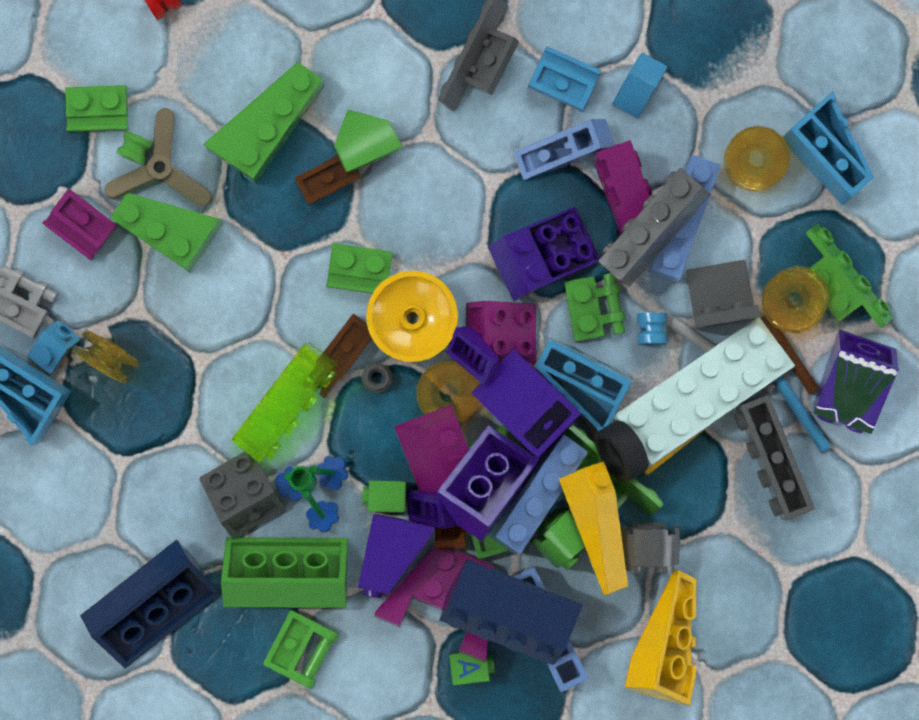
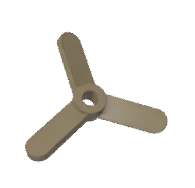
(171, 175)

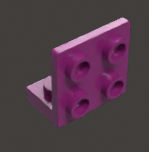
(505, 327)

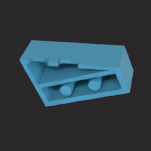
(829, 150)
(584, 382)
(29, 396)

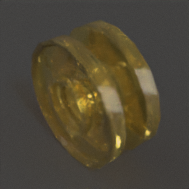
(774, 152)
(786, 315)
(105, 356)
(446, 374)

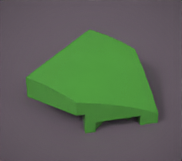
(364, 140)

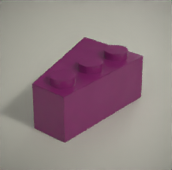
(622, 181)

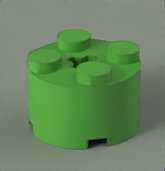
(559, 539)

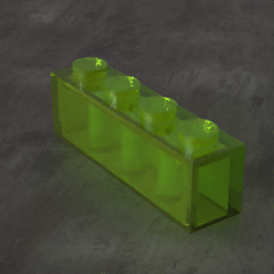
(284, 402)

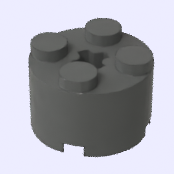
(650, 546)

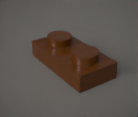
(325, 180)

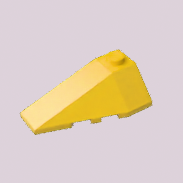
(597, 519)
(663, 654)

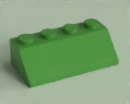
(285, 572)

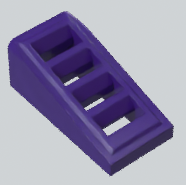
(457, 350)
(432, 508)

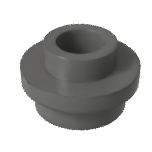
(370, 370)

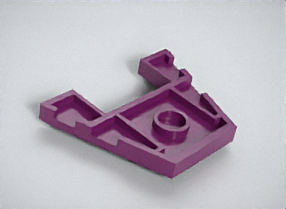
(429, 585)

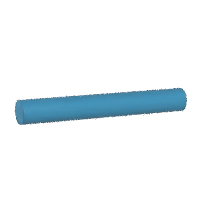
(802, 414)

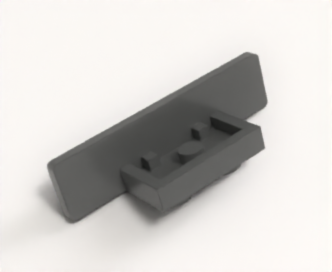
(482, 57)

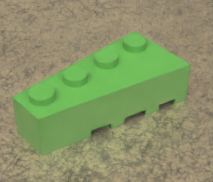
(265, 124)

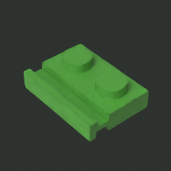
(96, 108)
(358, 268)

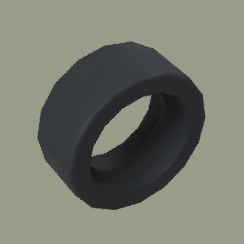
(621, 451)

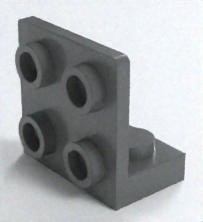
(721, 294)
(241, 494)

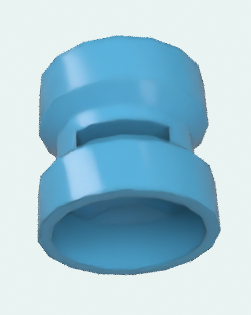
(652, 328)

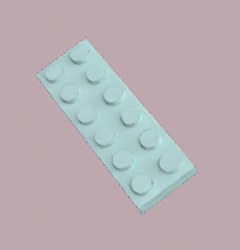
(706, 390)

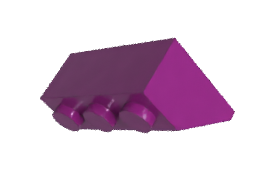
(432, 446)

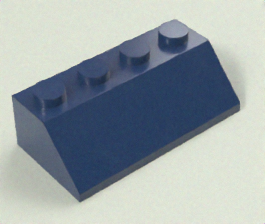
(149, 604)
(510, 612)

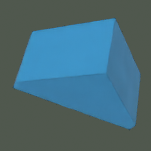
(639, 85)

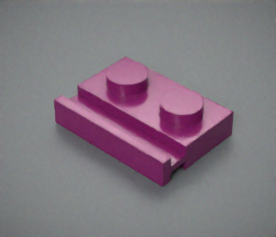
(80, 224)

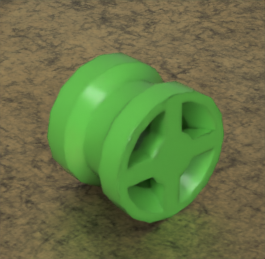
(134, 148)

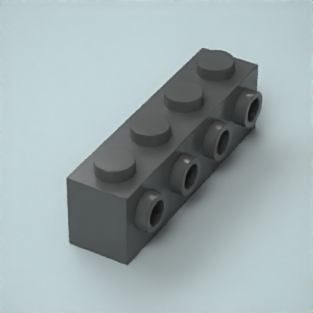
(654, 227)
(775, 458)

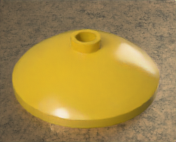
(407, 294)

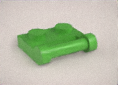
(291, 645)

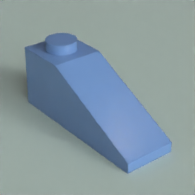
(564, 148)

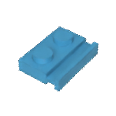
(564, 79)

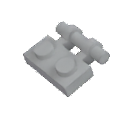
(18, 312)

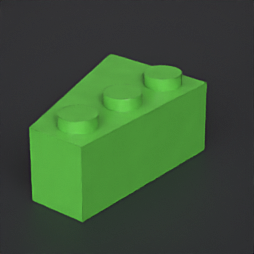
(167, 228)

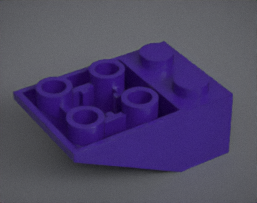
(543, 253)
(526, 403)

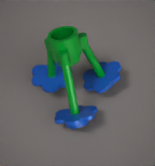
(302, 481)

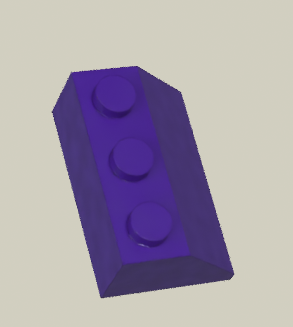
(486, 482)

